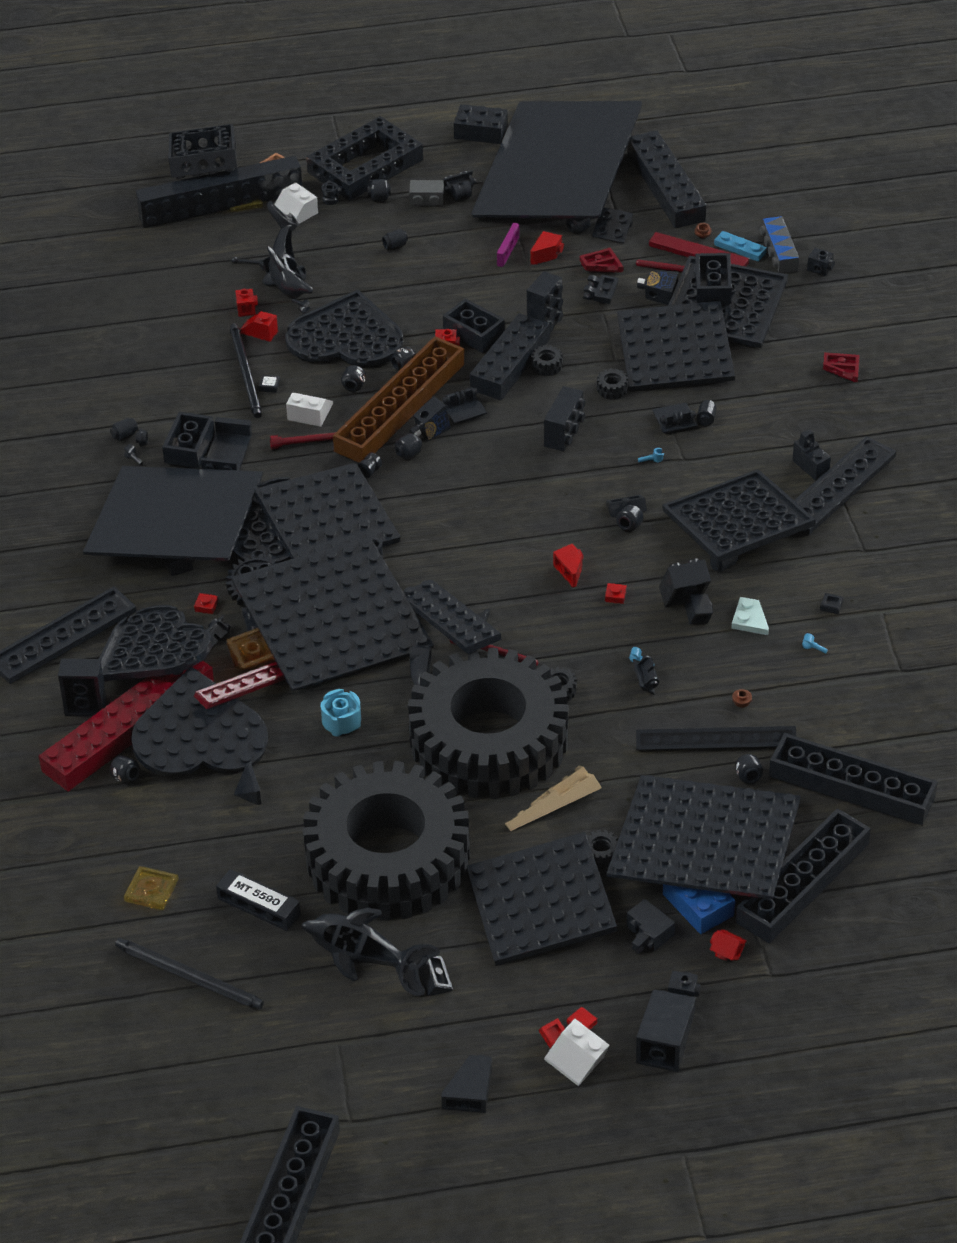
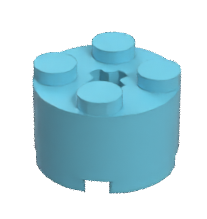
(341, 712)

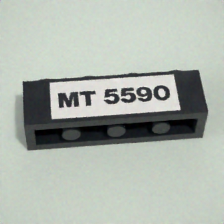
(258, 900)

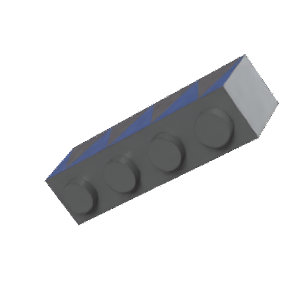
(780, 245)

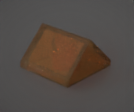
(248, 649)

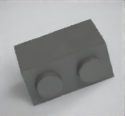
(426, 192)

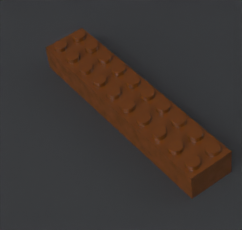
(398, 399)

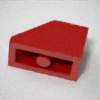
(546, 248)
(261, 326)
(569, 563)

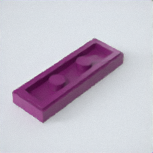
(508, 245)

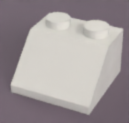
(298, 202)
(307, 409)
(576, 1052)

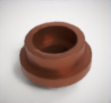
(703, 230)
(742, 698)

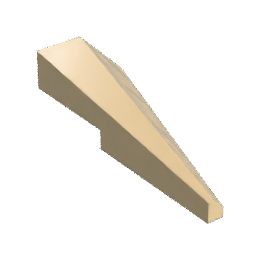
(568, 790)

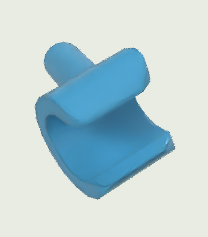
(657, 456)
(808, 642)
(635, 654)

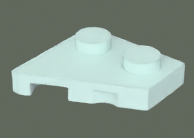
(750, 617)

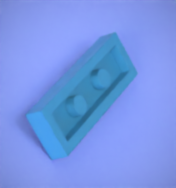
(740, 246)

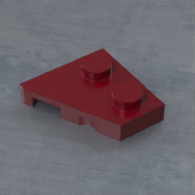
(601, 261)
(842, 365)

